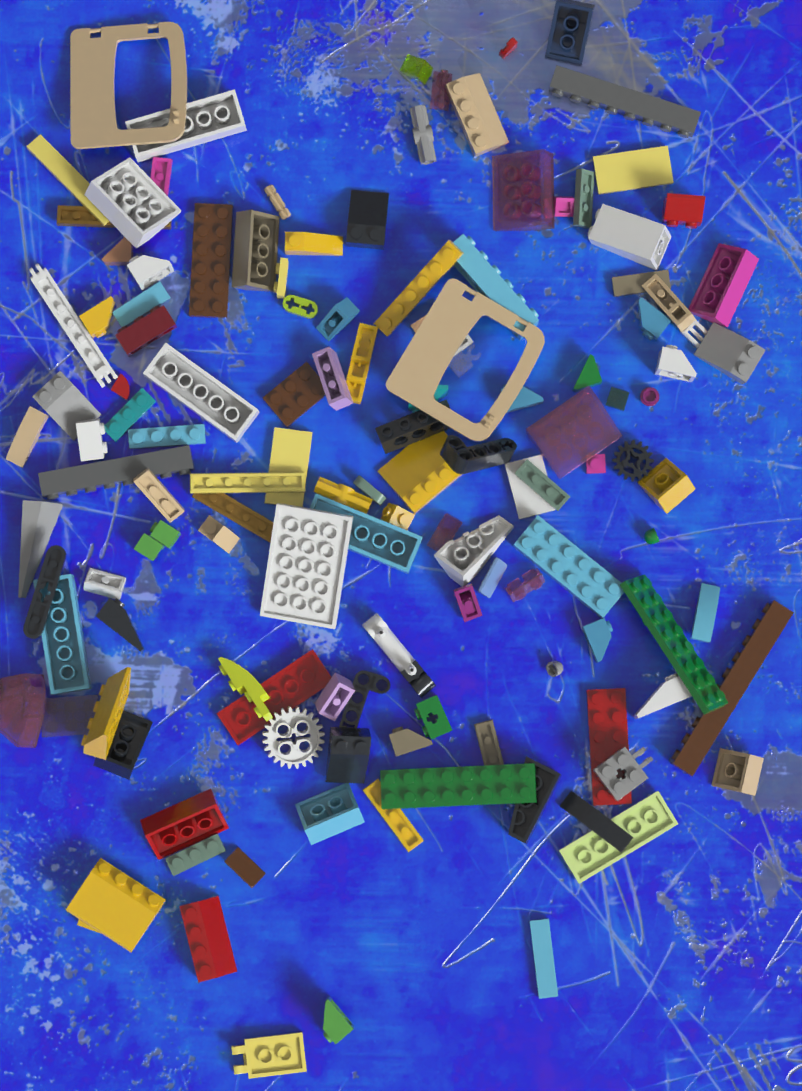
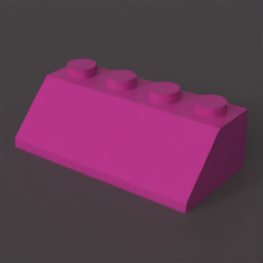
(723, 284)

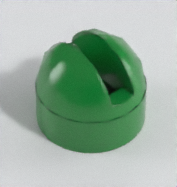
(651, 536)

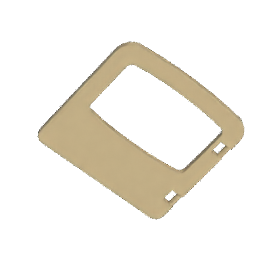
(92, 86)
(435, 345)

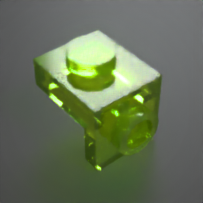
(416, 68)

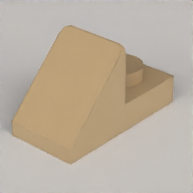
(219, 534)

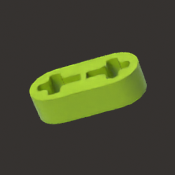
(298, 310)

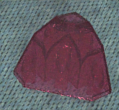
(22, 708)

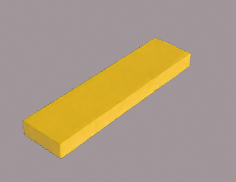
(395, 818)

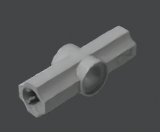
(423, 134)

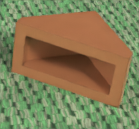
(119, 254)

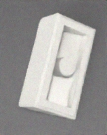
(104, 583)

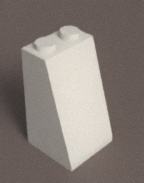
(630, 236)

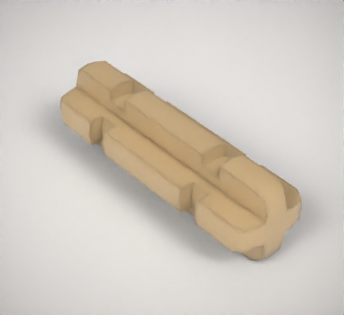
(277, 202)

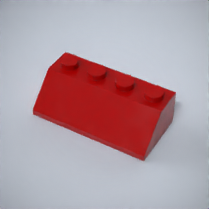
(184, 824)
(208, 938)

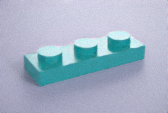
(129, 414)

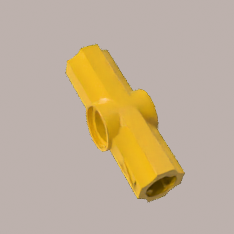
(343, 495)

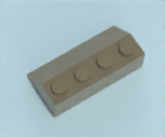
(255, 251)

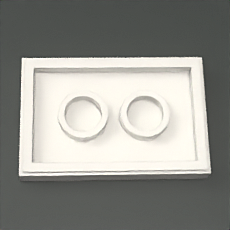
(526, 500)

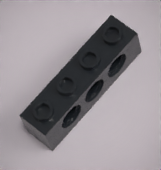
(409, 430)

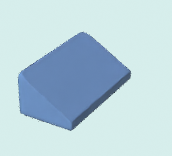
(492, 578)

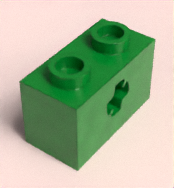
(432, 706)

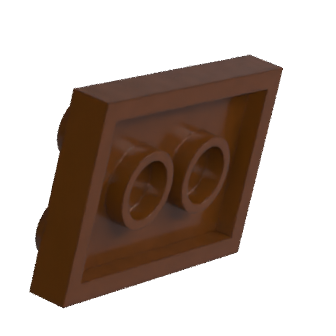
(295, 394)

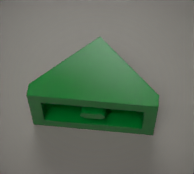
(589, 376)

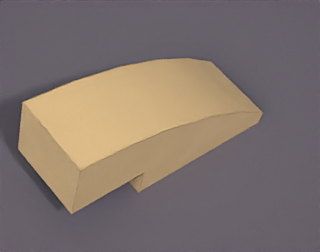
(26, 436)

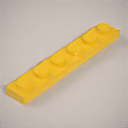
(418, 288)

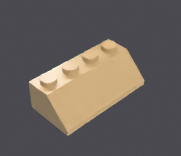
(476, 114)

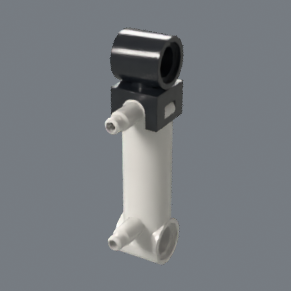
(399, 655)

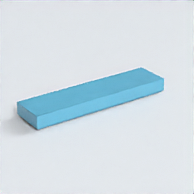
(543, 958)

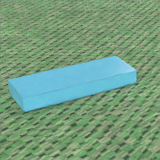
(141, 304)

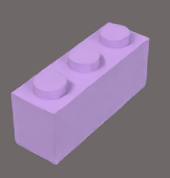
(332, 378)

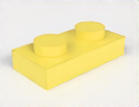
(282, 270)

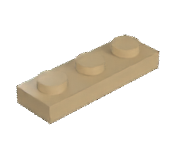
(158, 495)

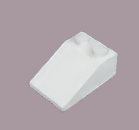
(665, 695)

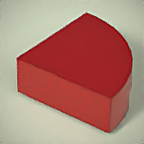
(511, 45)
(121, 387)

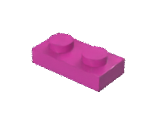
(161, 173)

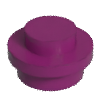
(649, 396)

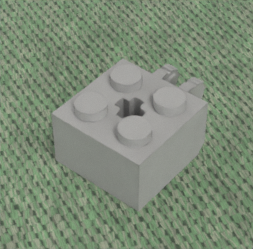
(633, 772)

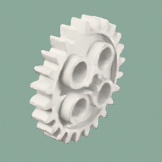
(291, 720)

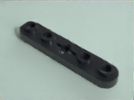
(38, 610)

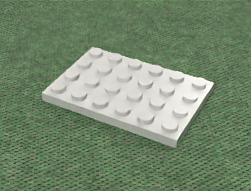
(306, 565)

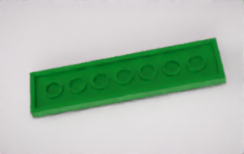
(674, 644)
(458, 786)

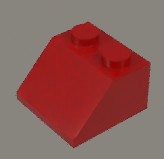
(683, 210)

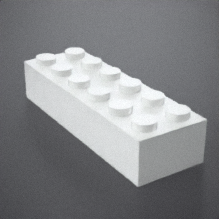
(205, 122)
(201, 392)

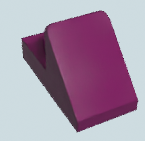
(467, 602)

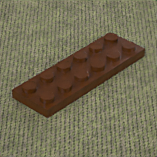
(211, 260)

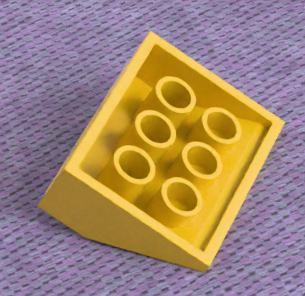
(419, 472)
(107, 714)
(115, 905)

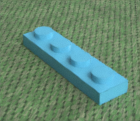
(166, 436)

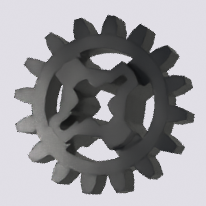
(635, 468)

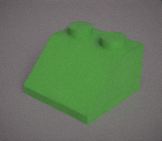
(336, 1023)

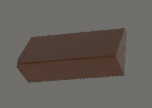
(245, 867)

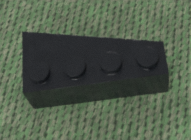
(527, 815)

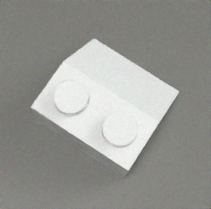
(148, 270)
(674, 364)

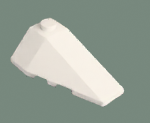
(468, 554)

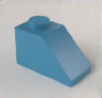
(337, 318)
(651, 320)
(525, 399)
(598, 637)

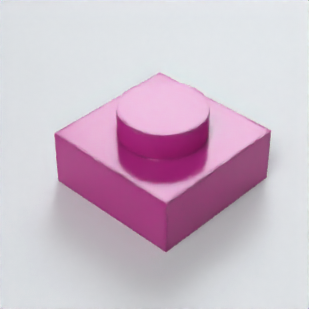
(563, 206)
(596, 464)

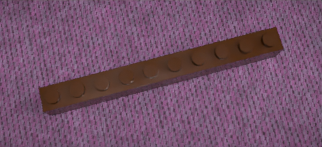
(733, 686)

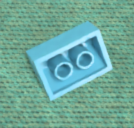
(329, 813)

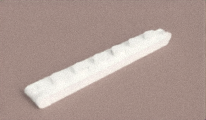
(72, 325)

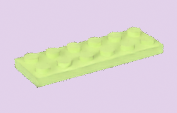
(642, 821)

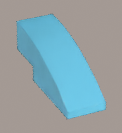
(705, 613)

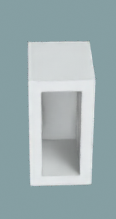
(90, 439)

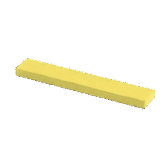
(65, 174)
(247, 482)

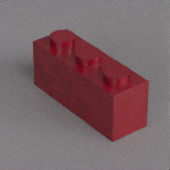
(145, 330)

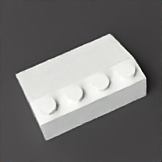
(132, 202)

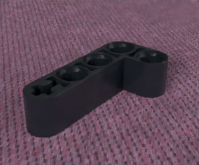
(476, 457)
(364, 690)

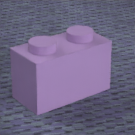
(334, 696)

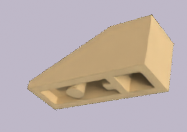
(669, 302)

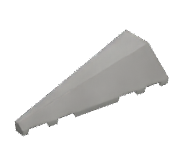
(37, 526)

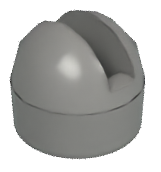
(554, 668)

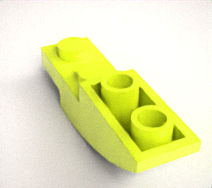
(247, 684)

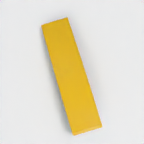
(361, 361)

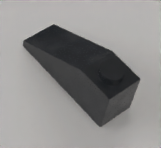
(119, 620)

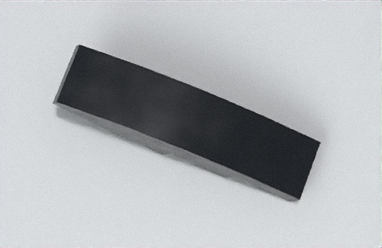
(596, 821)

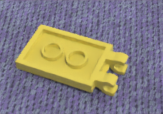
(271, 1055)

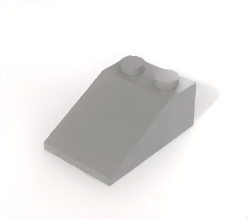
(729, 353)
(65, 404)

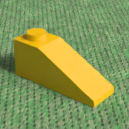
(313, 244)

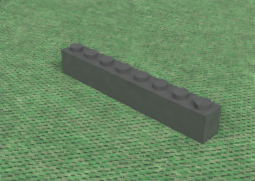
(624, 101)
(115, 471)

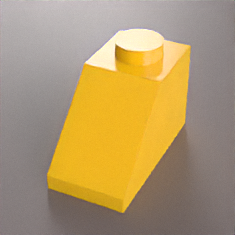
(98, 318)

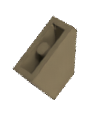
(407, 741)

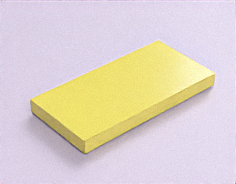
(633, 170)
(289, 454)

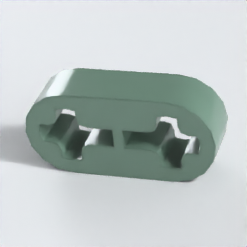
(369, 490)

